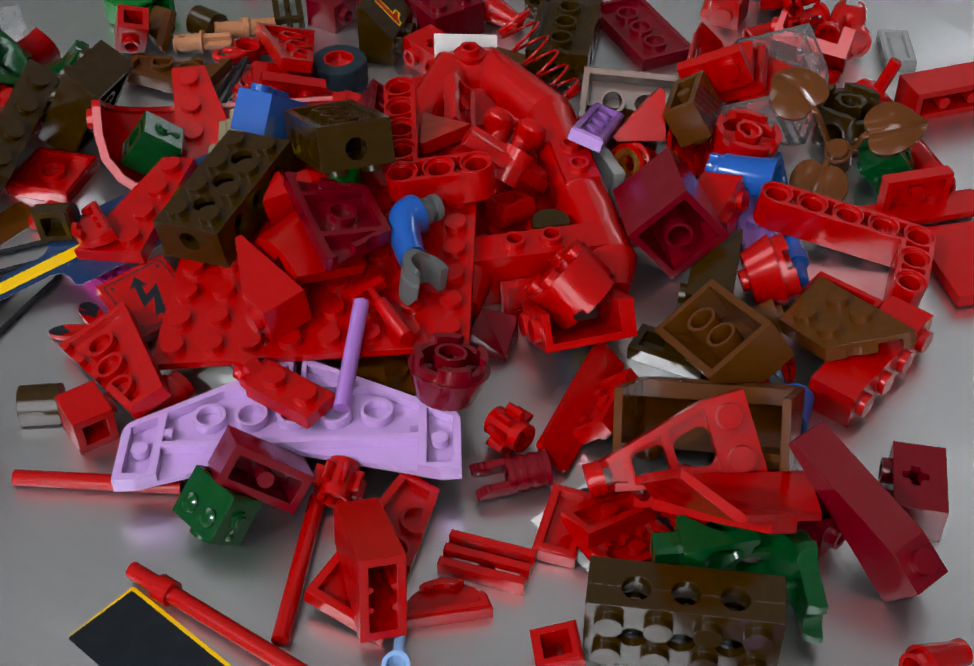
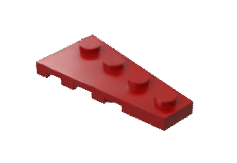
(288, 47)
(196, 109)

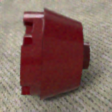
(448, 372)

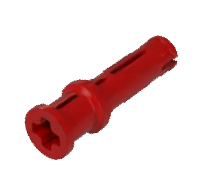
(813, 13)

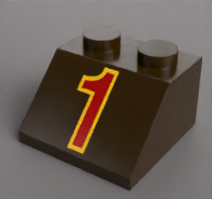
(382, 29)

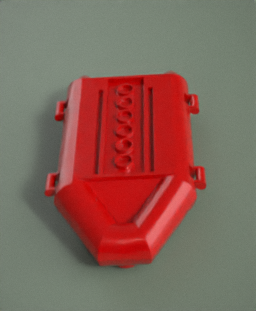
(571, 171)

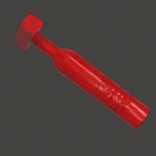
(385, 309)

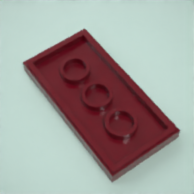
(643, 34)

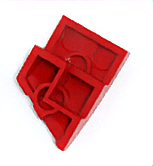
(293, 252)

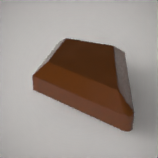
(161, 27)

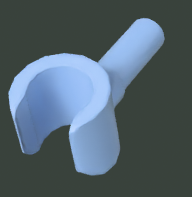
(397, 656)

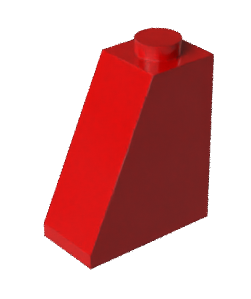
(372, 568)

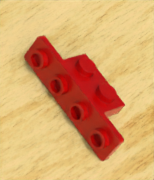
(923, 196)
(585, 408)

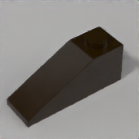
(718, 264)

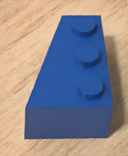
(261, 110)

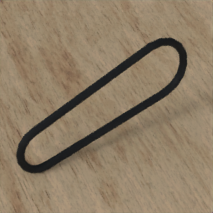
(241, 64)

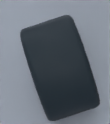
(342, 68)

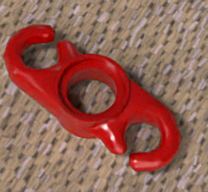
(242, 47)

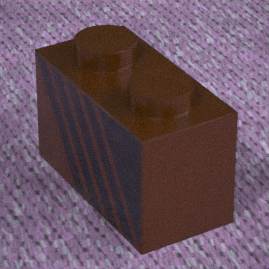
(692, 109)

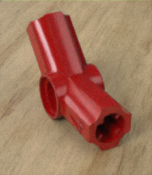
(510, 163)

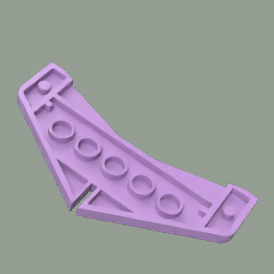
(379, 432)

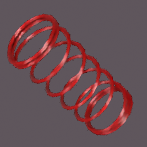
(570, 92)

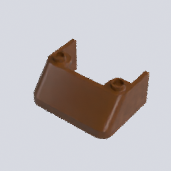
(653, 399)

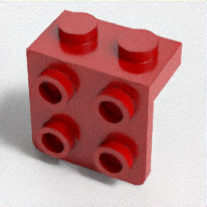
(724, 67)
(298, 86)

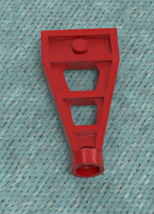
(730, 433)

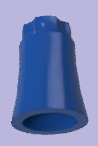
(755, 170)

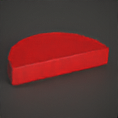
(93, 228)
(446, 602)

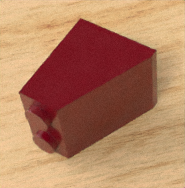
(669, 214)

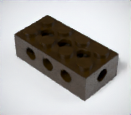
(572, 30)
(340, 137)
(223, 198)
(704, 623)

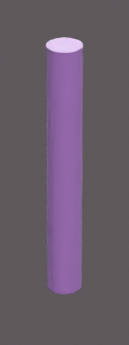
(351, 355)

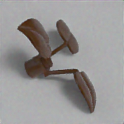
(888, 125)

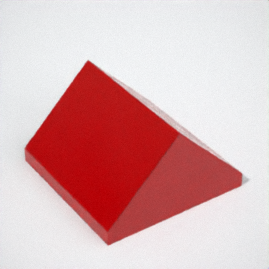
(645, 124)

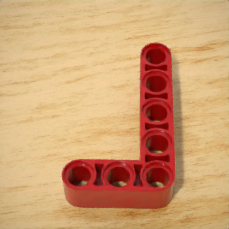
(452, 177)
(854, 231)

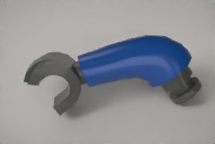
(408, 222)

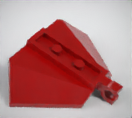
(748, 500)

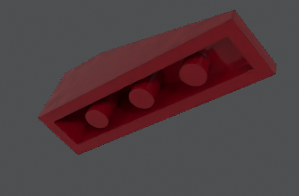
(872, 522)

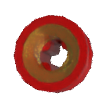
(633, 155)

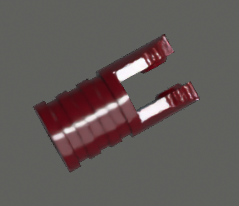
(520, 473)

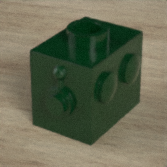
(151, 142)
(874, 167)
(215, 511)

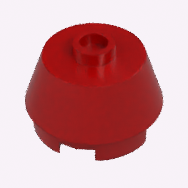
(769, 271)

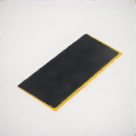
(141, 634)

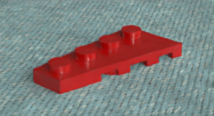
(135, 213)
(119, 360)
(409, 507)

